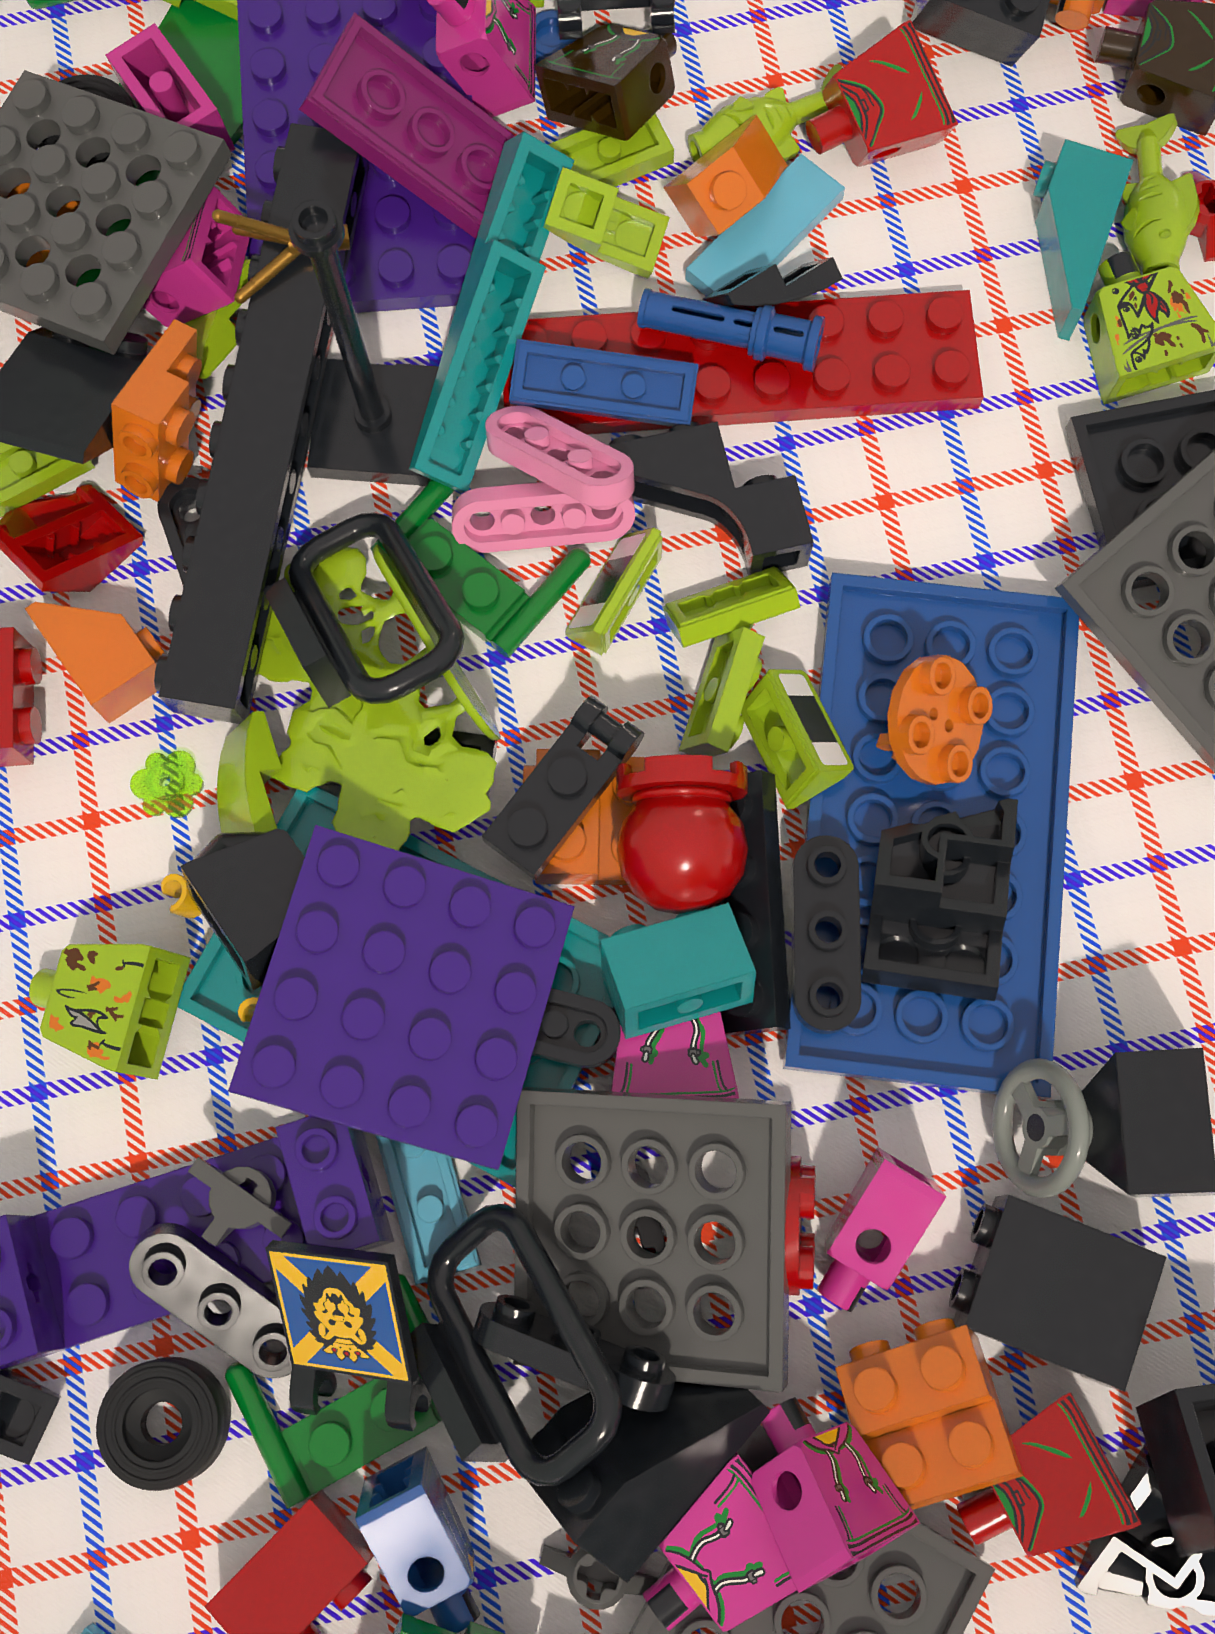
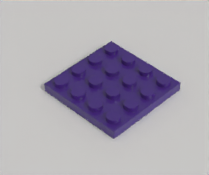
(403, 999)

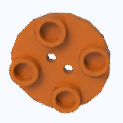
(936, 720)

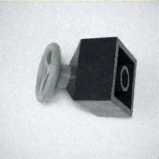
(1135, 1123)

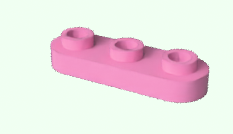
(561, 456)
(519, 526)

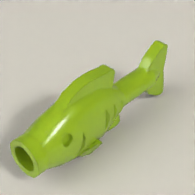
(774, 113)
(1157, 210)

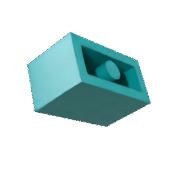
(677, 970)

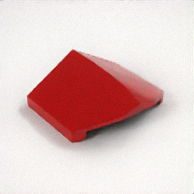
(68, 540)

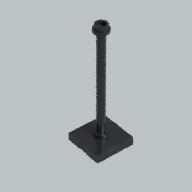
(364, 410)

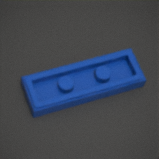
(603, 383)

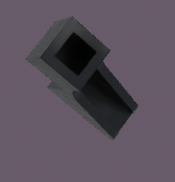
(692, 476)

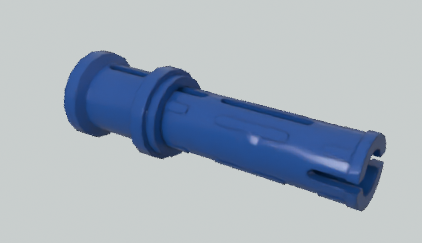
(760, 332)

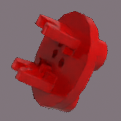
(799, 1245)

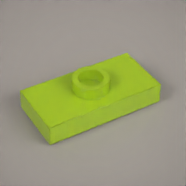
(731, 606)

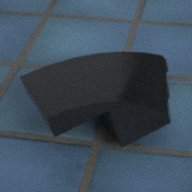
(942, 903)
(1146, 1558)

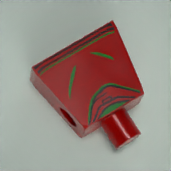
(884, 102)
(1065, 1490)

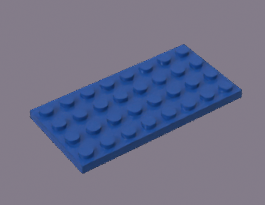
(1027, 661)

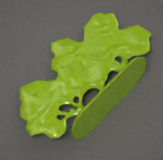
(381, 747)

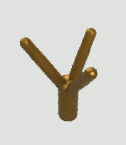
(264, 231)

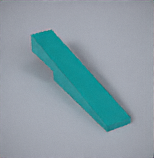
(489, 312)

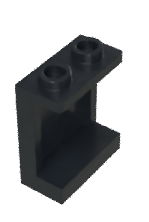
(1057, 1289)

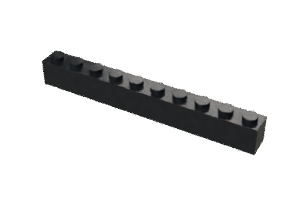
(258, 448)

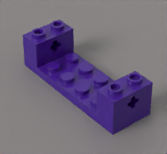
(69, 1266)

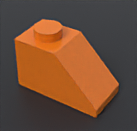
(727, 180)
(101, 655)

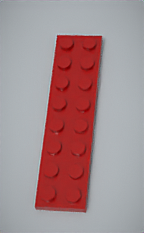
(872, 361)

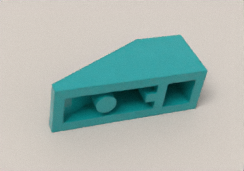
(1075, 222)

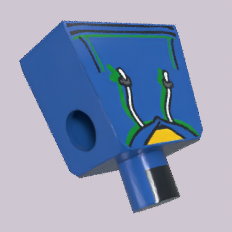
(419, 1541)

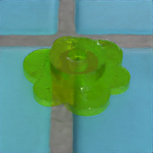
(178, 795)

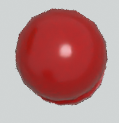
(682, 838)

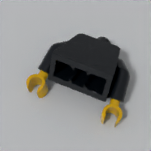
(244, 893)

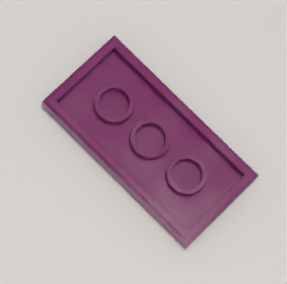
(408, 123)

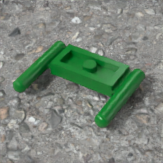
(476, 589)
(333, 1441)

